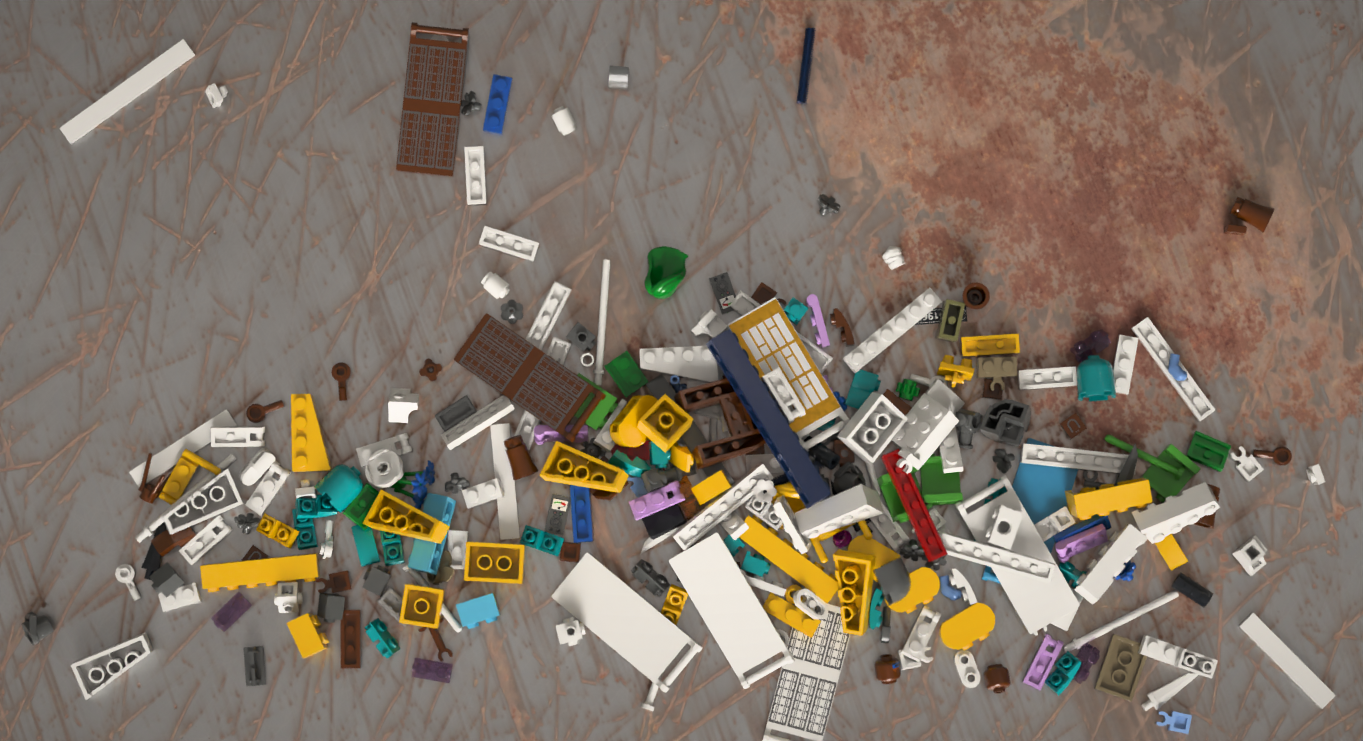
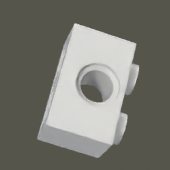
(1006, 538)

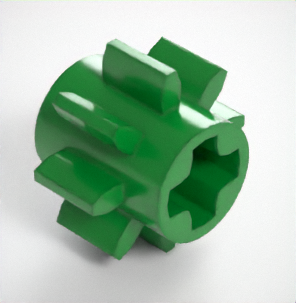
(907, 389)

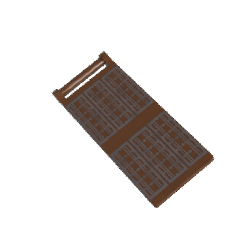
(432, 102)
(527, 376)

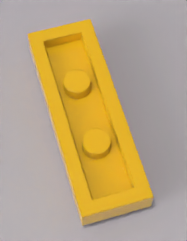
(990, 345)
(790, 615)

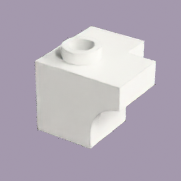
(709, 325)
(401, 404)
(1251, 555)

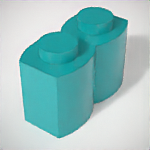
(861, 387)

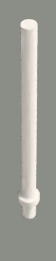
(602, 323)
(147, 531)
(1076, 643)

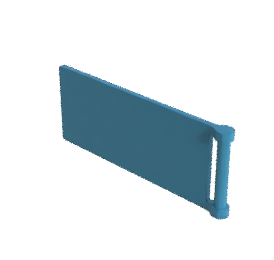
(1041, 494)

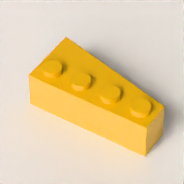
(580, 469)
(400, 518)
(855, 584)

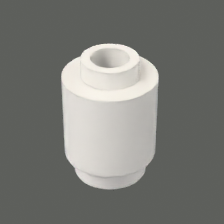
(564, 120)
(495, 285)

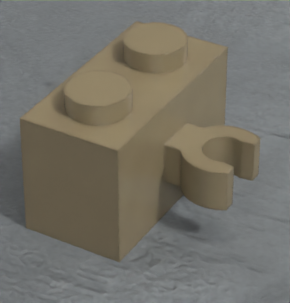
(996, 368)

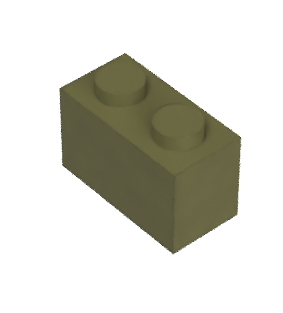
(950, 320)

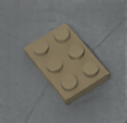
(1121, 668)

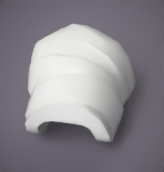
(893, 257)

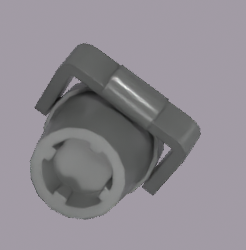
(845, 480)
(36, 628)

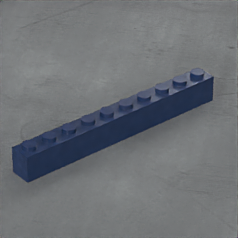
(768, 418)

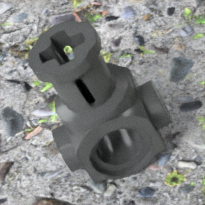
(968, 424)
(657, 478)

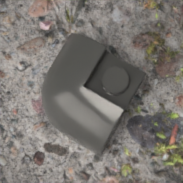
(1006, 421)
(894, 580)

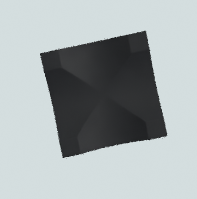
(664, 520)

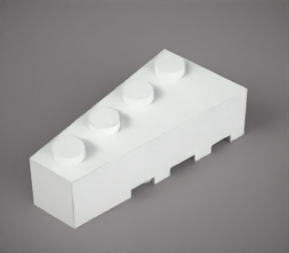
(685, 362)
(208, 501)
(839, 511)
(1176, 512)
(1110, 563)
(106, 665)

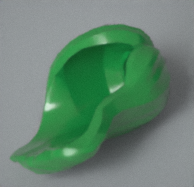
(665, 271)

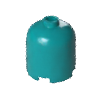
(1095, 379)
(341, 485)

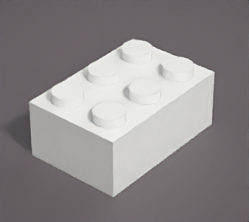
(872, 427)
(925, 428)

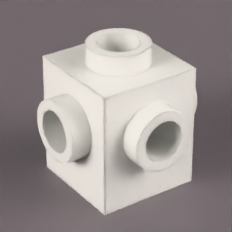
(288, 597)
(562, 631)

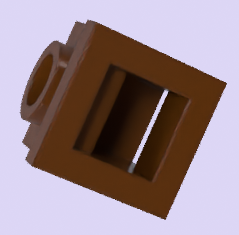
(838, 447)

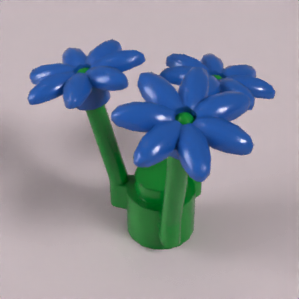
(418, 484)

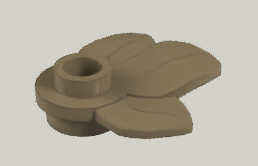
(444, 571)

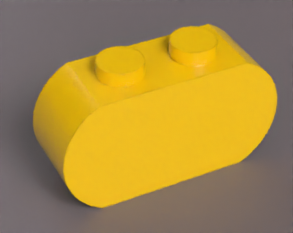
(624, 427)
(872, 547)
(923, 587)
(967, 626)

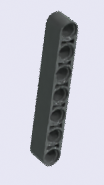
(693, 436)

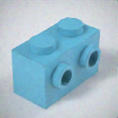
(478, 610)

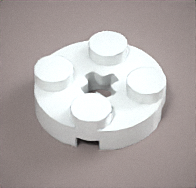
(391, 475)

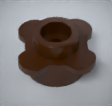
(425, 370)

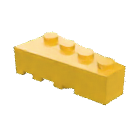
(308, 441)
(1109, 498)

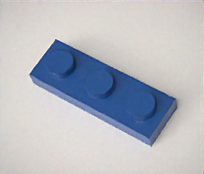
(497, 104)
(581, 514)
(1082, 526)

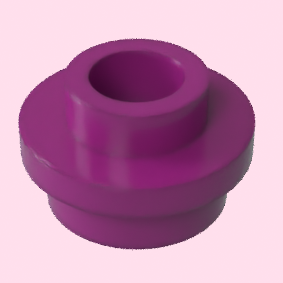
(842, 539)

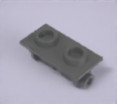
(657, 582)
(254, 666)

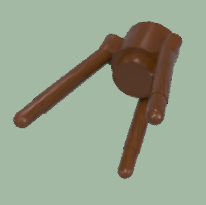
(151, 492)

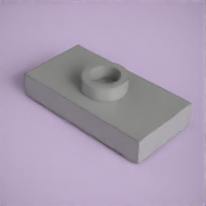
(392, 602)

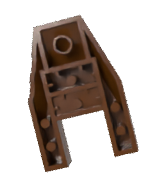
(743, 432)

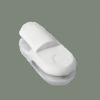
(256, 467)

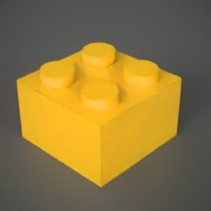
(665, 423)
(422, 605)
(308, 634)

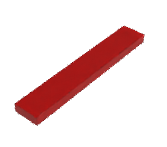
(914, 507)

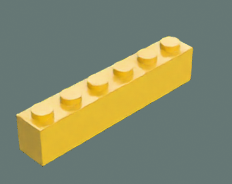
(787, 559)
(260, 571)

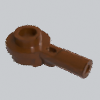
(341, 373)
(257, 412)
(1280, 455)

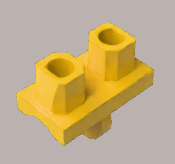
(954, 372)

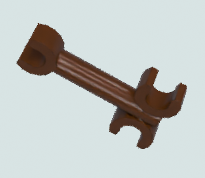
(438, 640)

